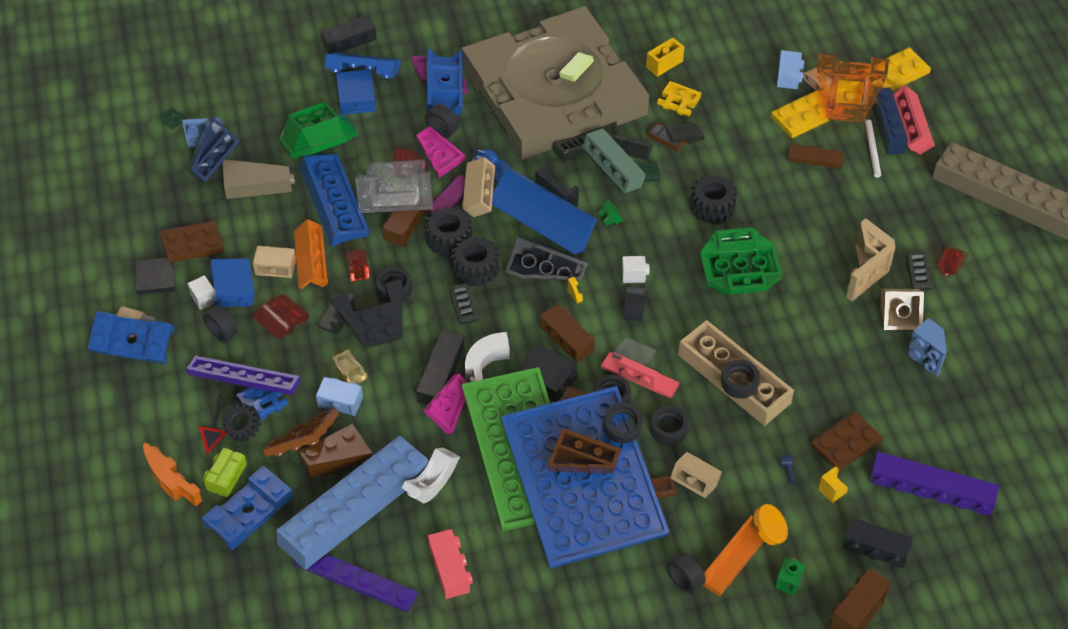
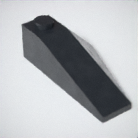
(541, 261)

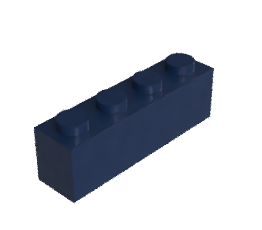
(889, 122)

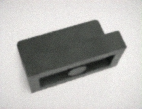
(634, 147)
(331, 319)

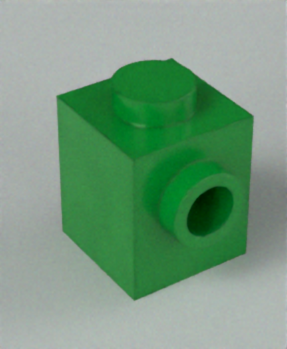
(790, 576)

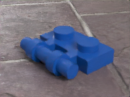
(258, 397)

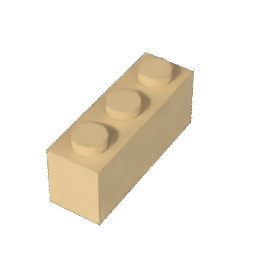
(479, 187)

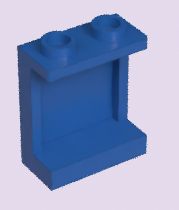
(356, 92)
(232, 282)

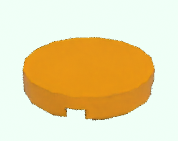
(770, 524)

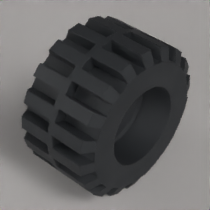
(710, 209)
(447, 220)
(478, 272)

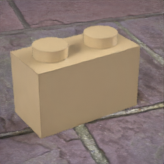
(274, 261)
(696, 474)

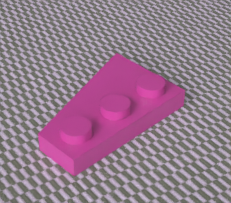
(439, 151)
(447, 404)

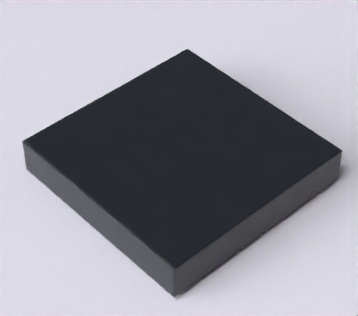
(155, 276)

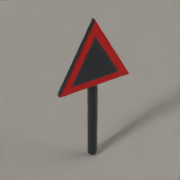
(212, 436)

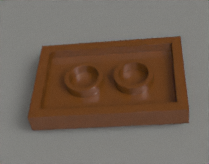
(191, 241)
(846, 441)

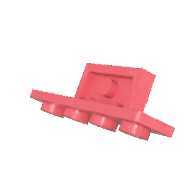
(641, 375)

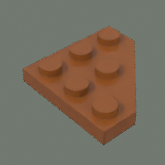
(302, 434)

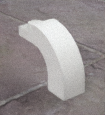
(483, 352)
(434, 476)

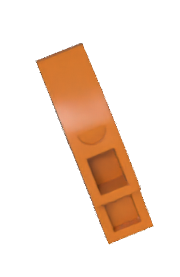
(168, 478)

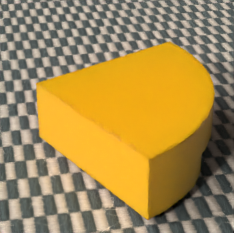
(572, 289)

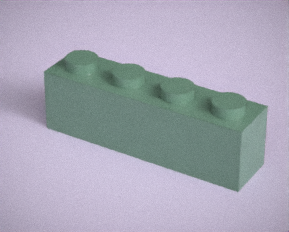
(614, 160)

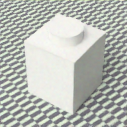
(634, 269)
(202, 292)

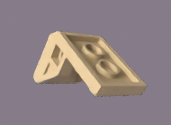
(874, 255)

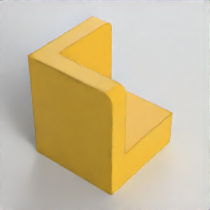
(831, 486)

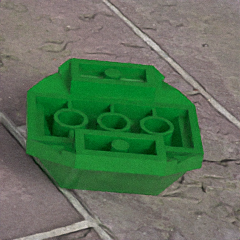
(315, 130)
(740, 262)

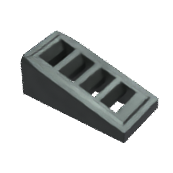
(569, 153)
(918, 259)
(460, 293)

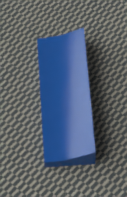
(333, 198)
(543, 211)

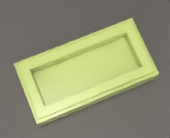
(576, 66)

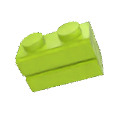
(224, 472)

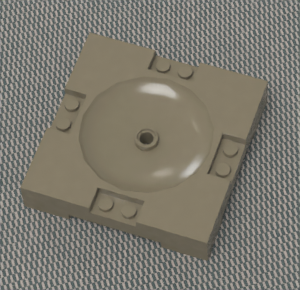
(530, 98)

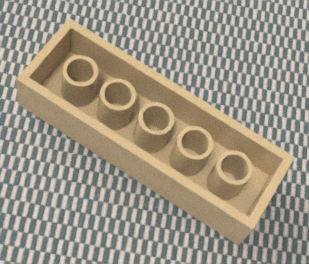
(711, 350)

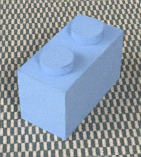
(789, 69)
(339, 395)

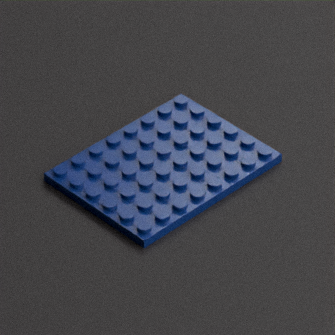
(583, 511)

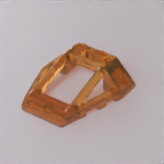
(850, 71)

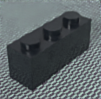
(348, 35)
(877, 543)

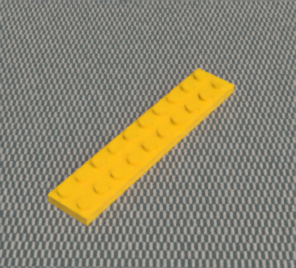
(810, 110)

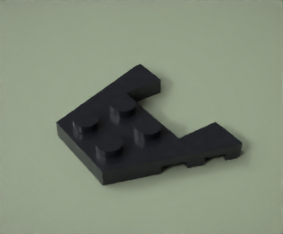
(375, 324)

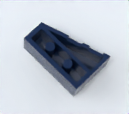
(211, 149)

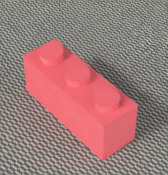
(449, 563)

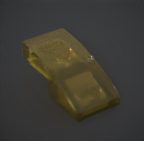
(349, 367)

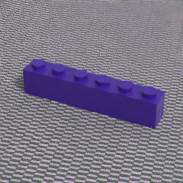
(934, 483)

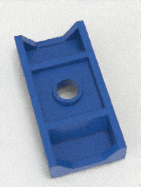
(385, 66)
(442, 92)
(112, 333)
(263, 493)

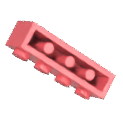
(913, 120)

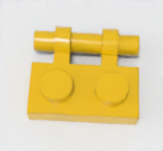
(679, 94)

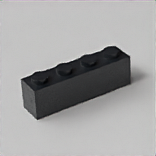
(440, 365)

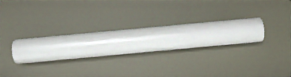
(872, 147)

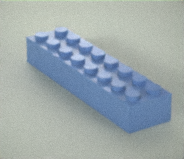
(350, 502)

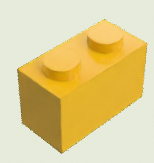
(665, 57)

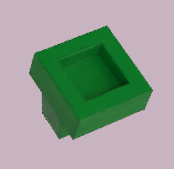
(611, 212)

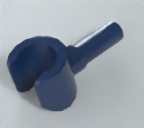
(787, 461)

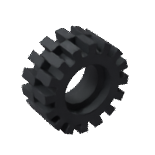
(232, 414)

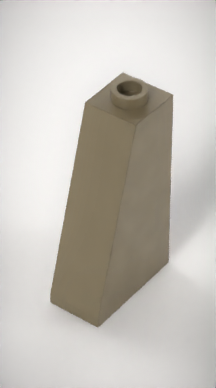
(255, 179)

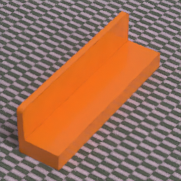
(310, 254)
(733, 558)

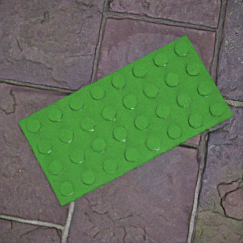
(486, 404)

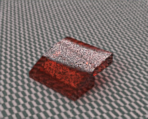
(281, 316)

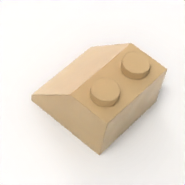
(901, 308)

